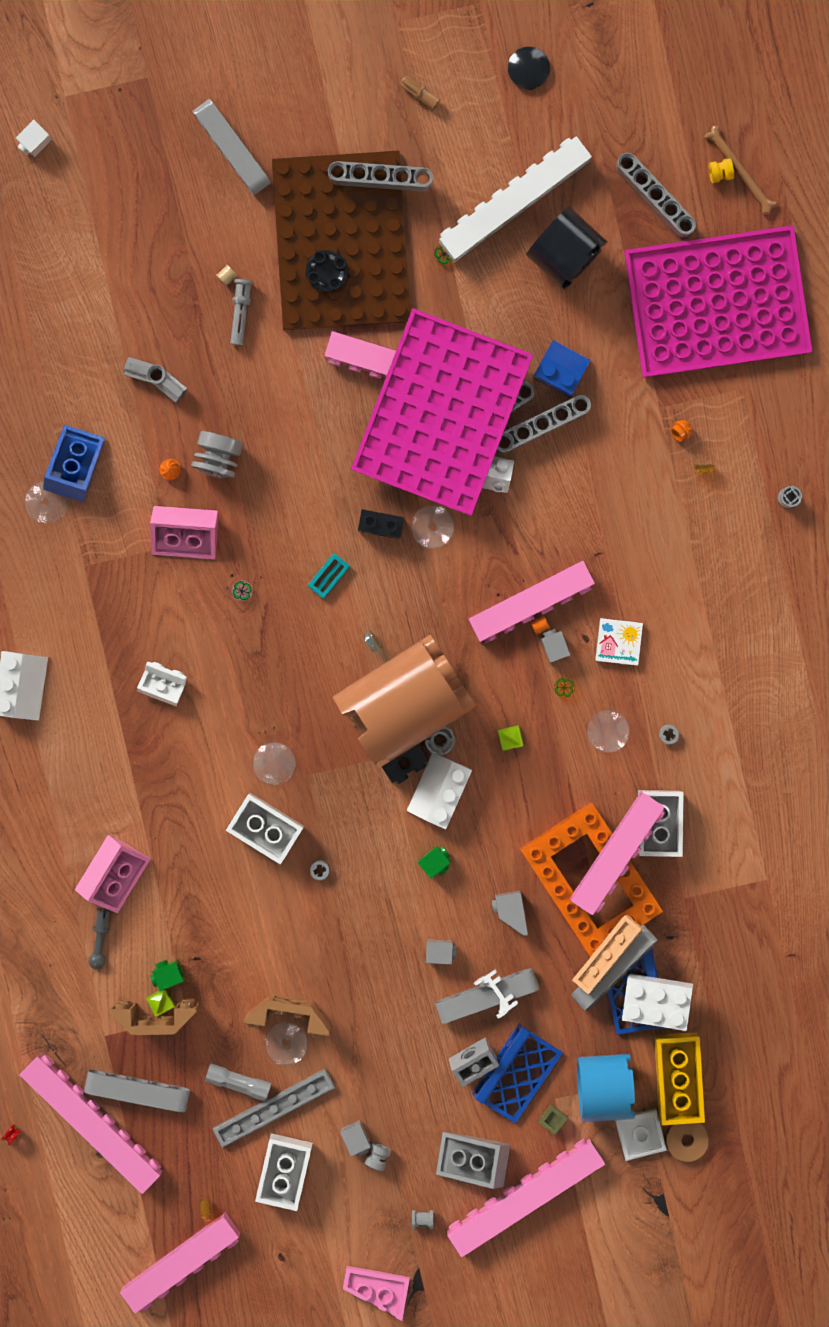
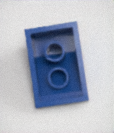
(73, 463)

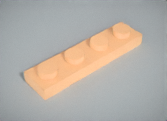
(607, 954)

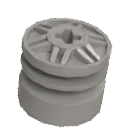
(217, 454)

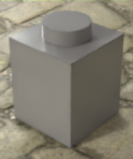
(554, 645)
(440, 951)
(356, 1138)

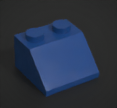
(561, 368)

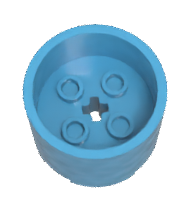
(605, 1088)

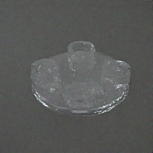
(608, 731)
(274, 763)

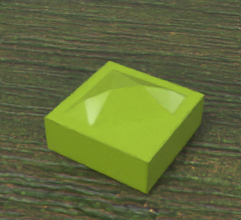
(510, 737)
(160, 1002)

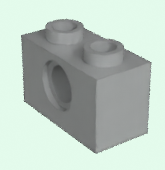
(473, 1062)

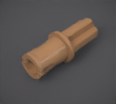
(420, 92)

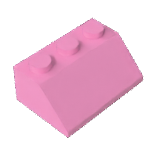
(184, 532)
(112, 874)

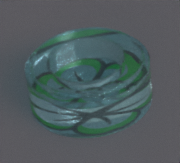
(372, 641)

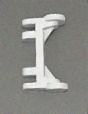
(504, 1005)

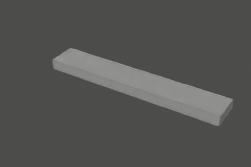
(273, 1108)

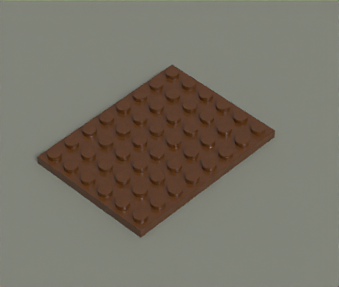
(350, 220)

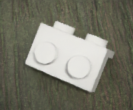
(499, 475)
(162, 683)

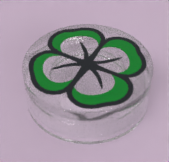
(242, 590)

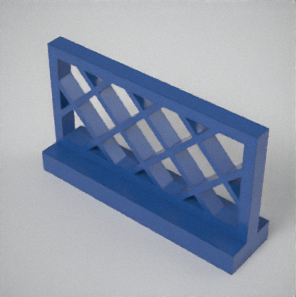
(648, 969)
(505, 1058)

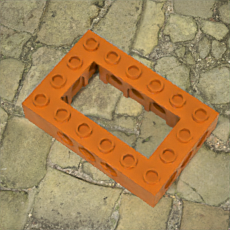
(539, 853)

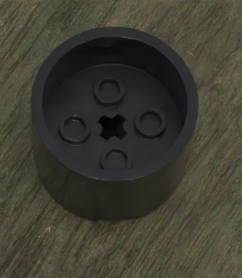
(566, 248)

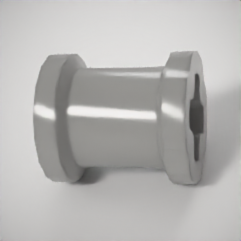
(422, 1219)

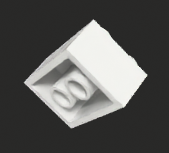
(265, 828)
(668, 833)
(657, 1002)
(283, 1172)

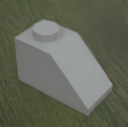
(511, 910)

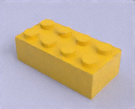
(679, 1078)

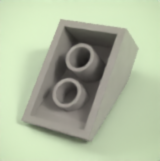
(473, 1160)

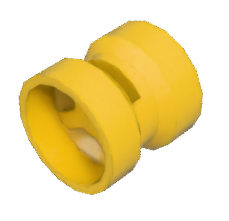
(721, 170)

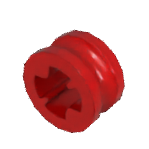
(11, 1134)

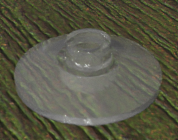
(45, 514)
(435, 515)
(286, 1054)

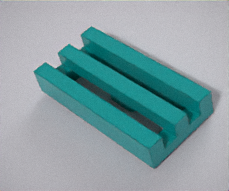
(329, 575)

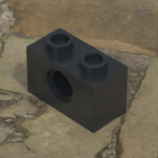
(380, 524)
(399, 774)

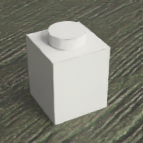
(33, 139)

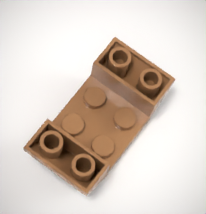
(125, 1014)
(318, 1024)

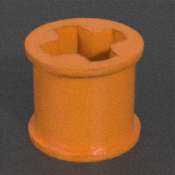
(539, 625)

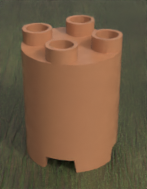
(404, 701)

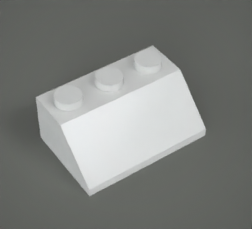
(21, 685)
(439, 790)

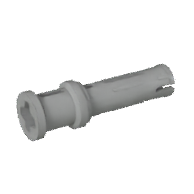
(237, 337)

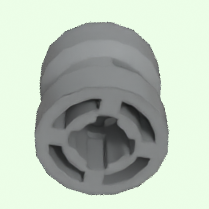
(787, 499)
(378, 1156)

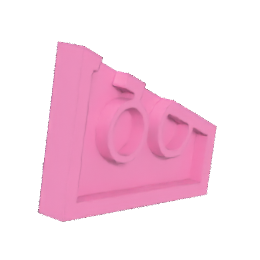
(379, 1288)

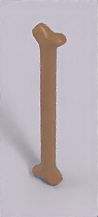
(715, 136)

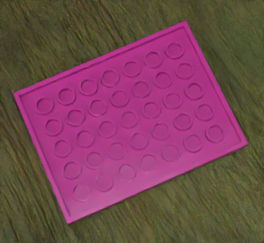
(717, 301)

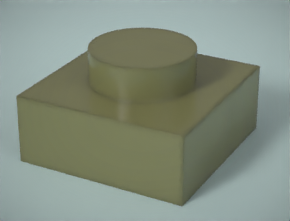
(552, 1119)

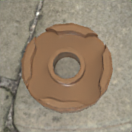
(687, 1152)

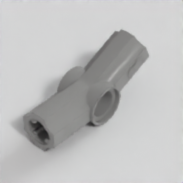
(167, 384)

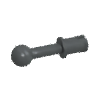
(97, 959)

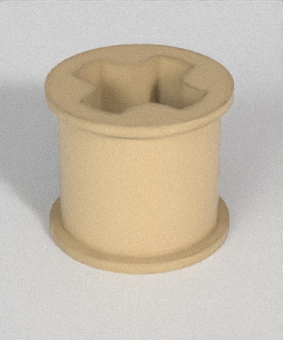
(226, 275)

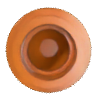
(681, 430)
(170, 469)

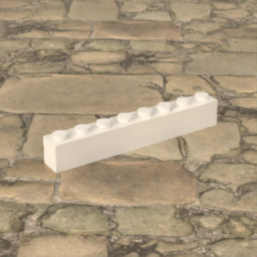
(515, 199)

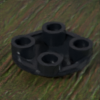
(528, 68)
(326, 271)

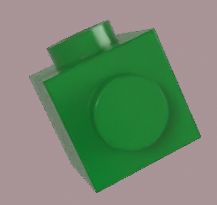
(435, 861)
(167, 974)

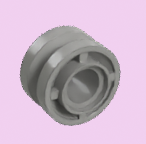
(445, 747)

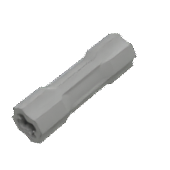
(251, 1086)

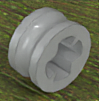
(674, 731)
(314, 866)

